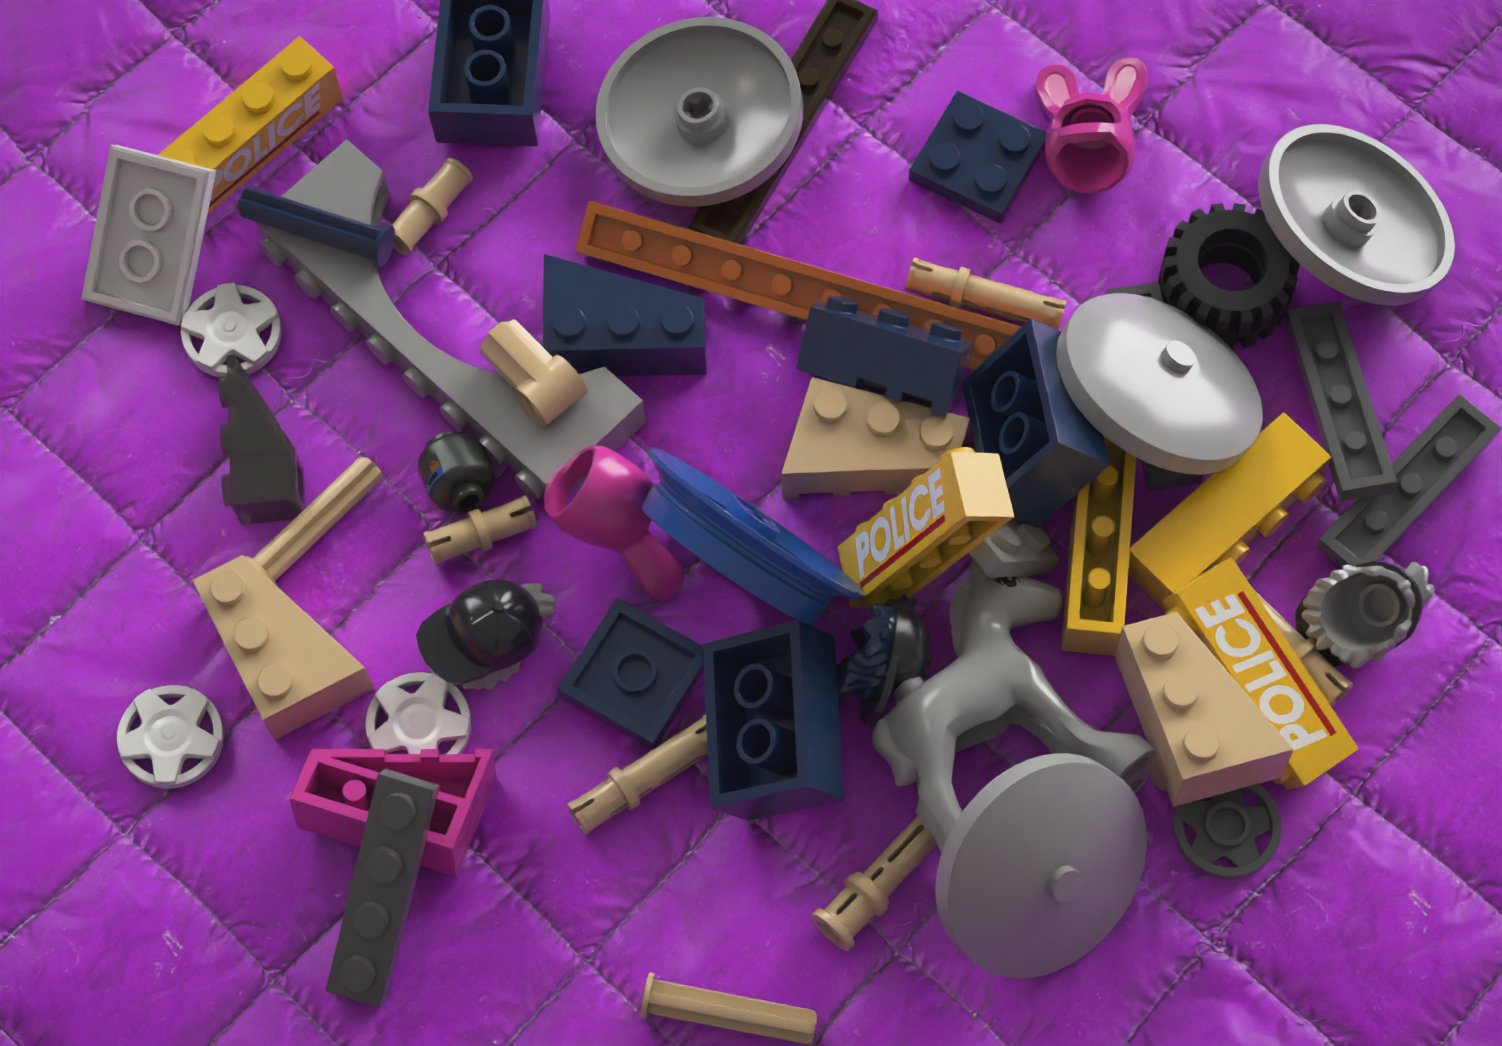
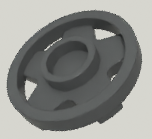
(1228, 830)

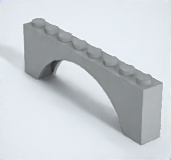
(468, 396)

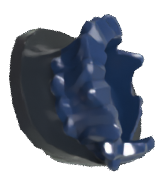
(888, 652)

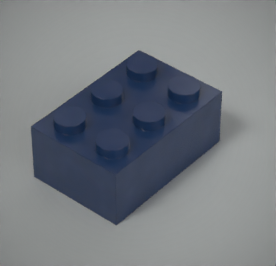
(489, 71)
(1033, 424)
(773, 721)

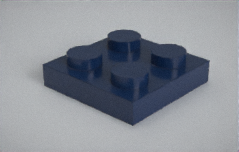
(978, 156)
(634, 673)

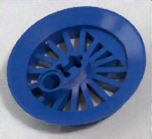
(743, 542)

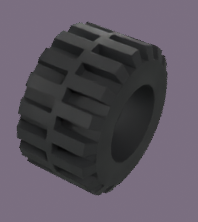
(1237, 240)

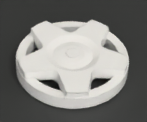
(231, 329)
(418, 718)
(170, 736)

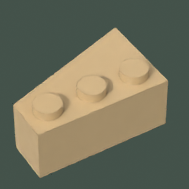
(864, 442)
(278, 649)
(1195, 713)

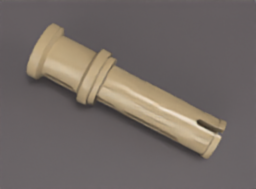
(868, 891)

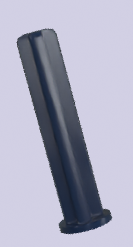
(317, 224)

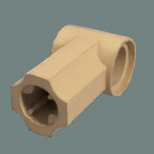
(540, 382)

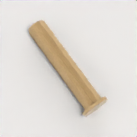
(317, 518)
(728, 1011)

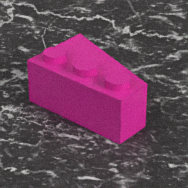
(339, 786)

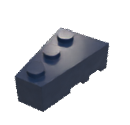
(620, 323)
(885, 353)

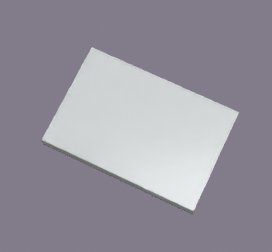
(148, 234)

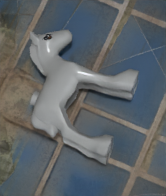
(986, 694)

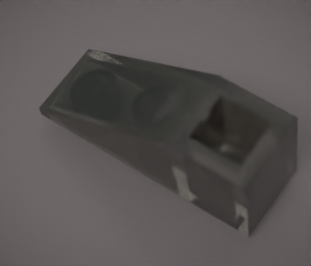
(264, 466)

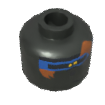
(456, 472)

